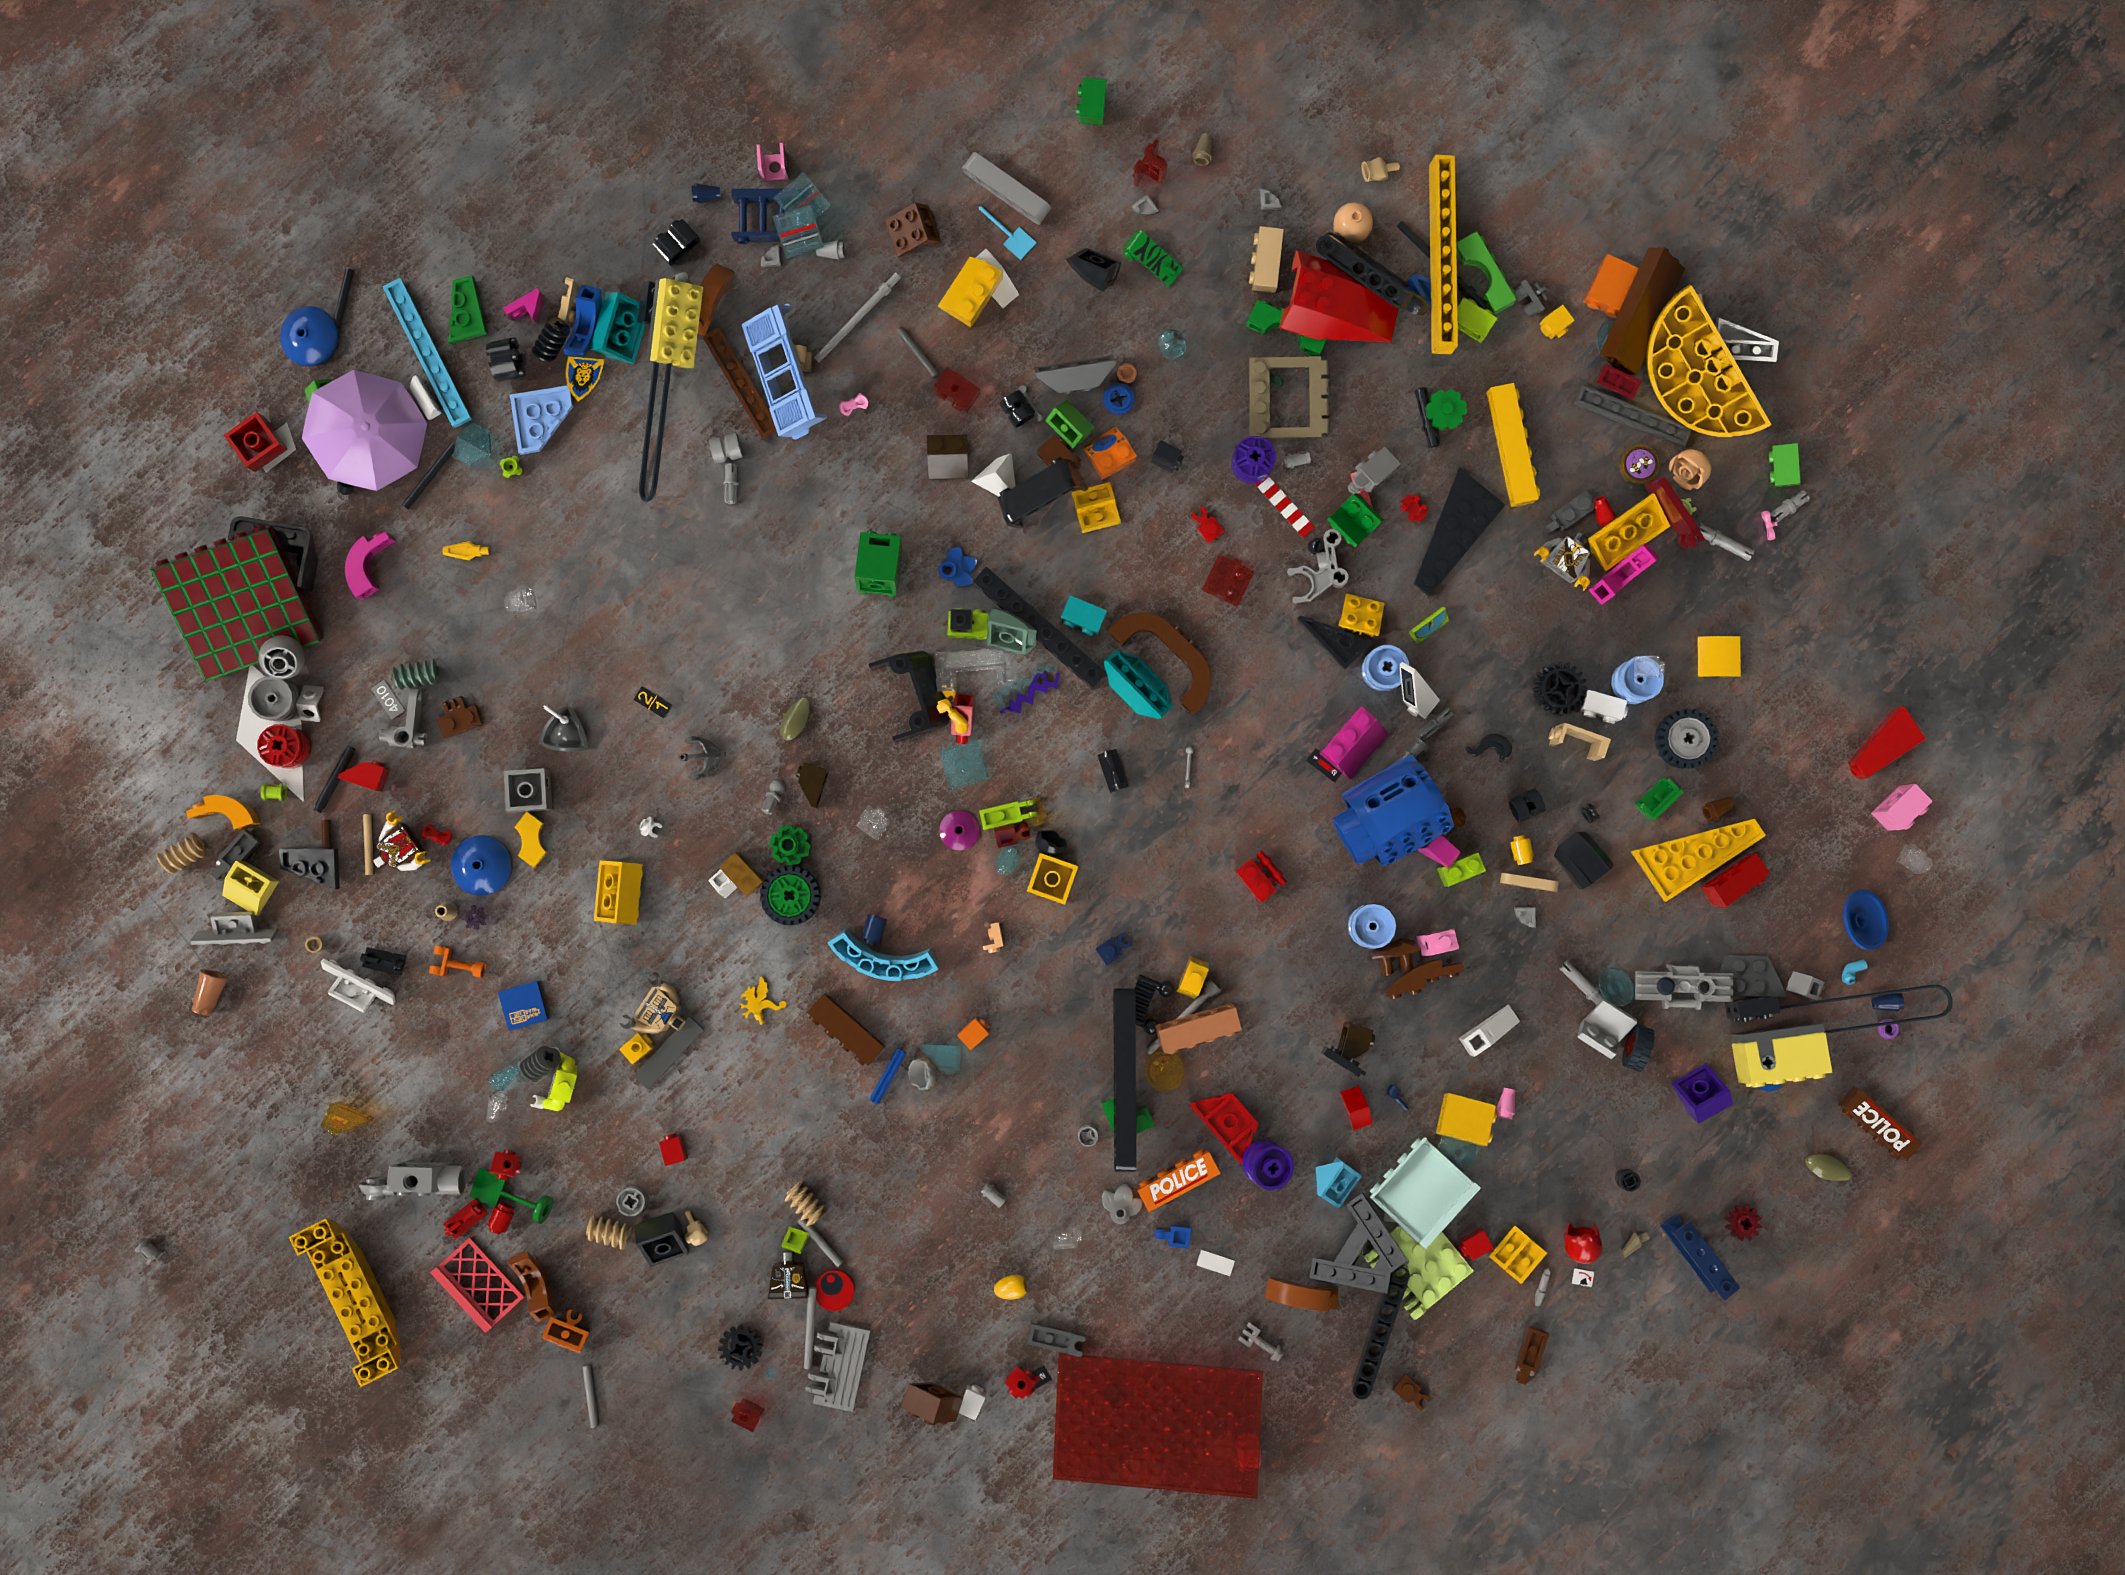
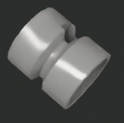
(726, 448)

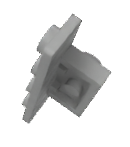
(233, 928)

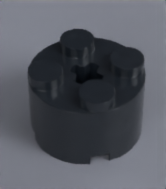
(505, 359)

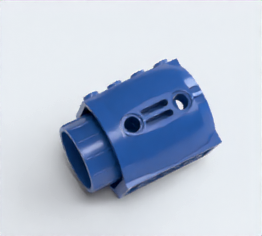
(1392, 814)

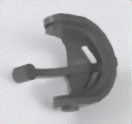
(711, 754)

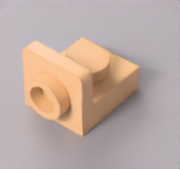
(996, 935)

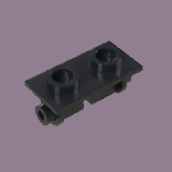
(1112, 770)
(383, 961)

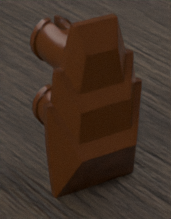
(1401, 948)

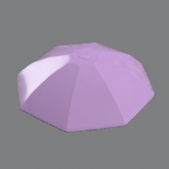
(364, 430)

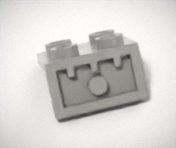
(1605, 1027)

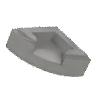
(1269, 201)
(1145, 206)
(772, 258)
(1526, 915)

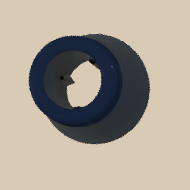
(705, 193)
(1888, 1002)

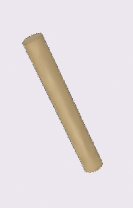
(368, 844)

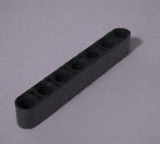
(1380, 1340)

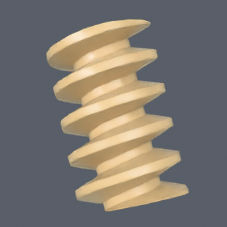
(183, 855)
(804, 1203)
(608, 1232)

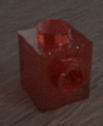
(746, 1414)

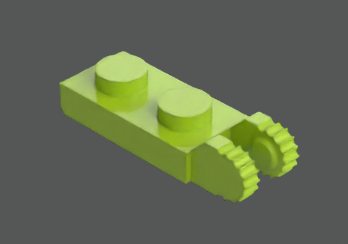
(1005, 814)

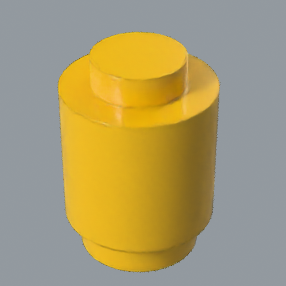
(1522, 850)

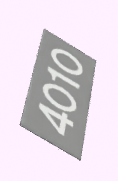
(387, 699)

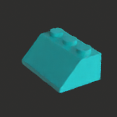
(618, 329)

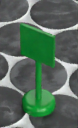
(489, 1189)

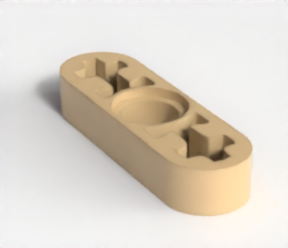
(1529, 882)

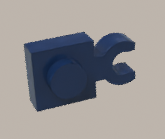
(1111, 950)

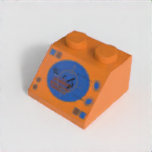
(1109, 453)

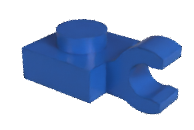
(1177, 1236)

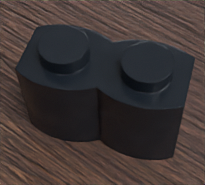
(676, 241)
(1167, 457)

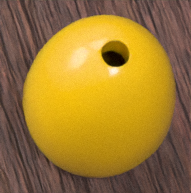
(1011, 1287)

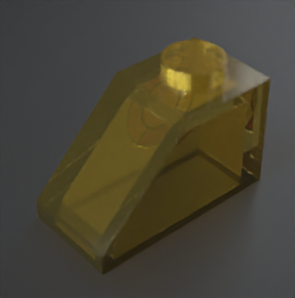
(342, 1118)

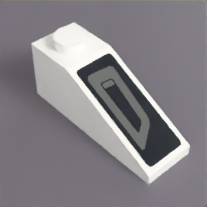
(1416, 692)

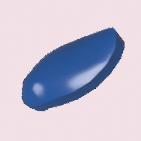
(1422, 286)

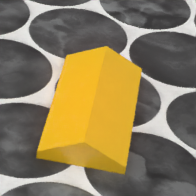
(1628, 532)

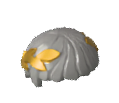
(922, 1073)

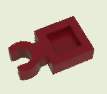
(1008, 834)

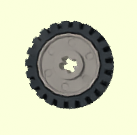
(1676, 728)

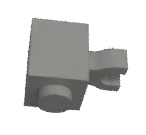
(1805, 986)

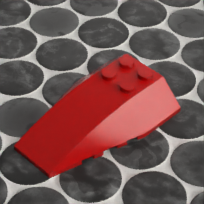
(1335, 305)

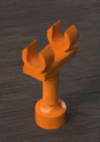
(478, 968)

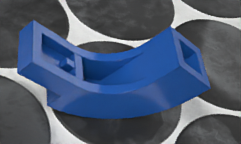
(587, 312)

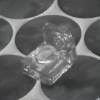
(1648, 666)
(1063, 1241)

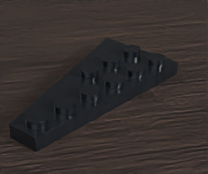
(1461, 522)

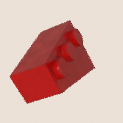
(1735, 881)

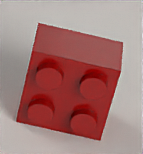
(255, 442)

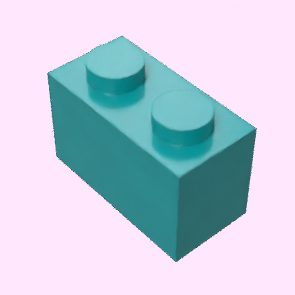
(1083, 616)

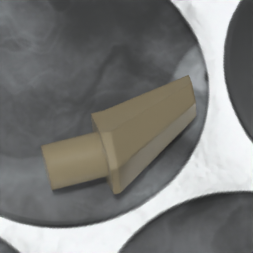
(1634, 1243)

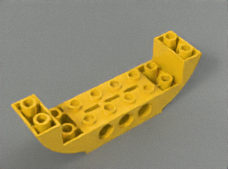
(353, 1296)

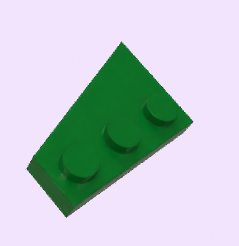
(467, 314)

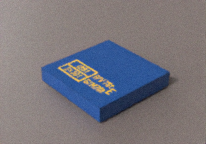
(523, 1005)

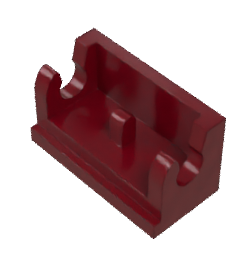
(1618, 381)

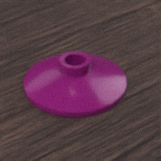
(966, 838)

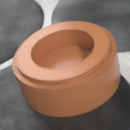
(1126, 373)

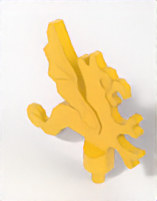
(755, 1004)

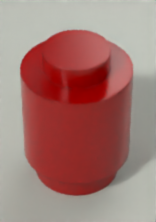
(501, 1218)

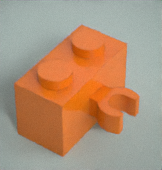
(566, 1334)

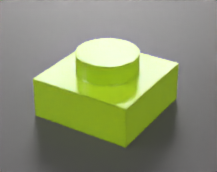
(795, 1240)

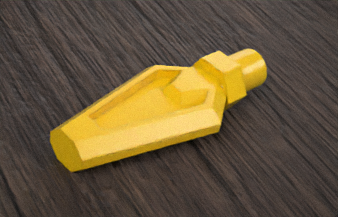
(465, 550)

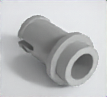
(1297, 459)
(993, 1195)

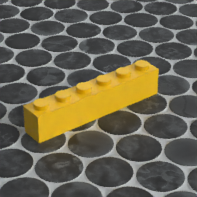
(1512, 445)

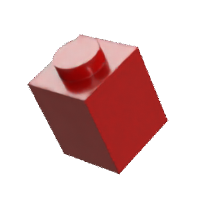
(673, 1149)
(1475, 1244)

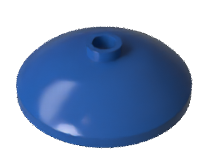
(318, 340)
(493, 870)
(1866, 919)

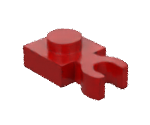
(1209, 528)

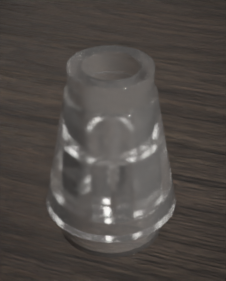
(496, 1105)

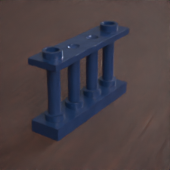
(762, 198)
(1700, 1257)

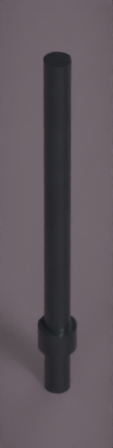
(1469, 291)

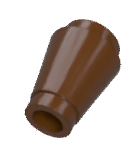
(1717, 808)

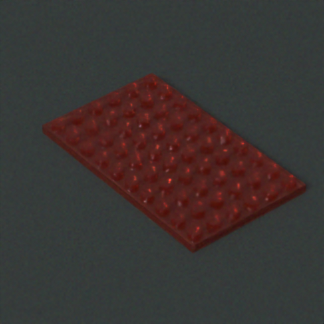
(1158, 1425)

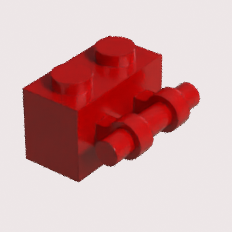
(1255, 879)

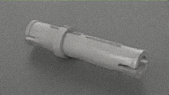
(1715, 537)
(1592, 993)

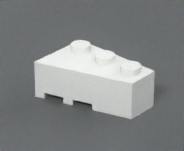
(1745, 343)

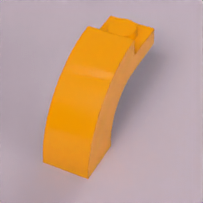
(236, 810)

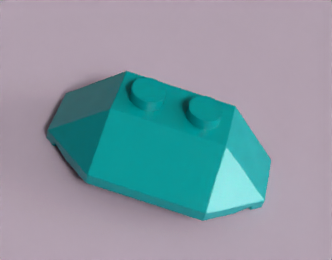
(1137, 685)

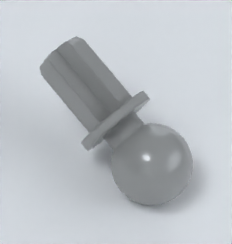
(776, 788)

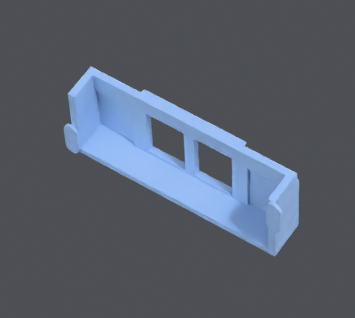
(794, 411)

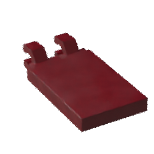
(1675, 513)

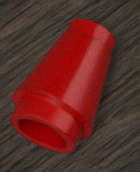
(1603, 511)

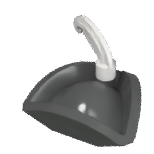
(563, 731)

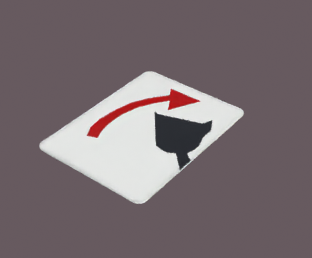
(1583, 1277)

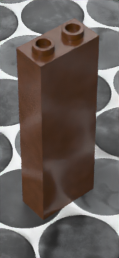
(1645, 300)

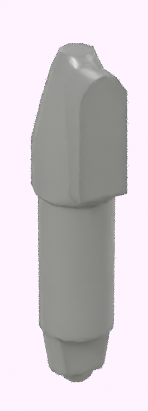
(1541, 1291)

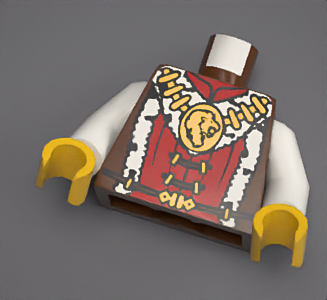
(399, 846)

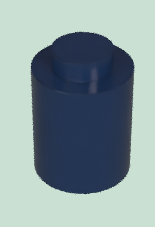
(873, 929)

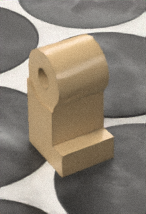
(804, 357)

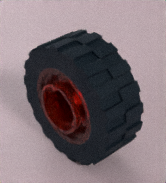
(1638, 1048)

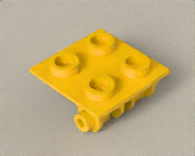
(1361, 615)

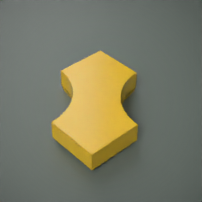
(529, 830)

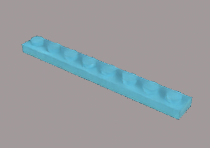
(427, 352)

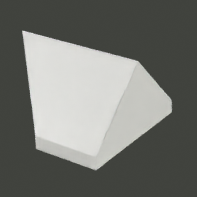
(997, 475)

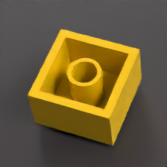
(1052, 878)

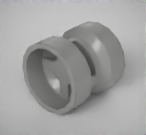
(1088, 1139)

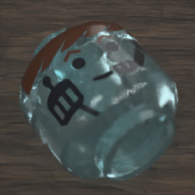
(1172, 344)

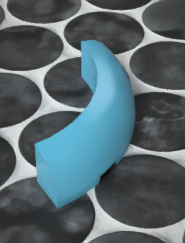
(881, 965)

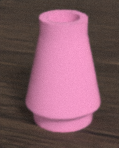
(1506, 1104)

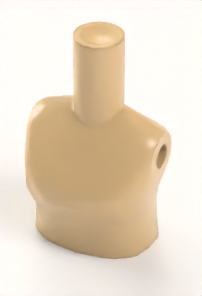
(1377, 169)

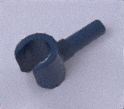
(1393, 1092)

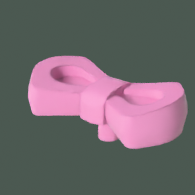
(859, 401)
(1769, 525)

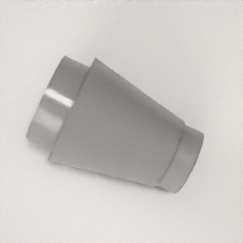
(833, 250)

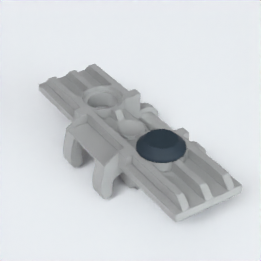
(1683, 980)

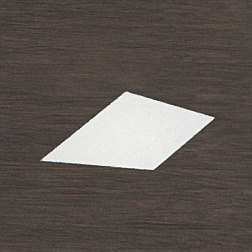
(250, 729)

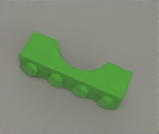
(1473, 252)

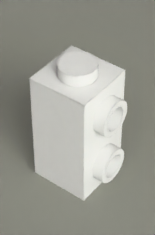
(1603, 706)

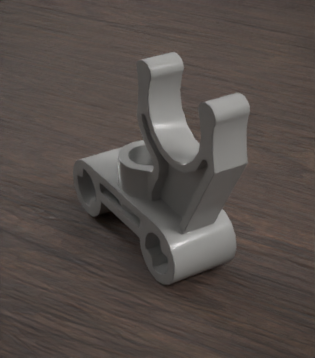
(1327, 570)

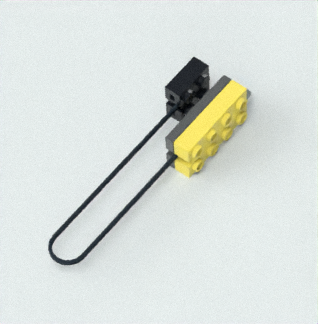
(673, 316)

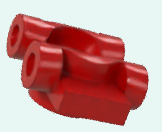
(1412, 507)

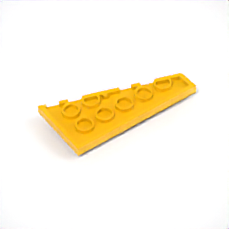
(1683, 861)

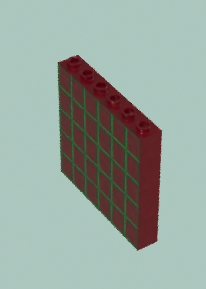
(235, 600)

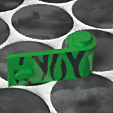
(1151, 255)

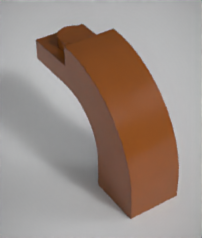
(714, 285)
(536, 1285)
(1301, 1295)

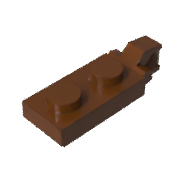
(1530, 1354)

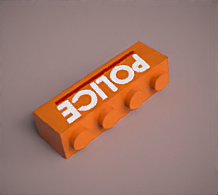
(1177, 1180)

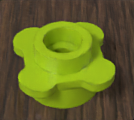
(505, 464)

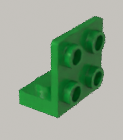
(1355, 519)

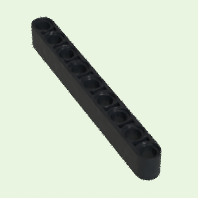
(1124, 1079)

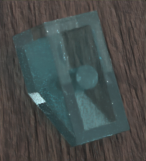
(944, 1056)

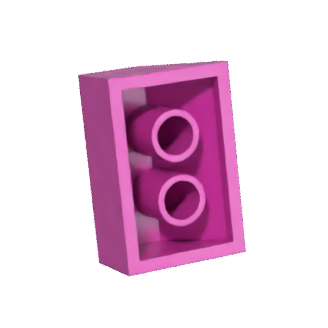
(1354, 742)

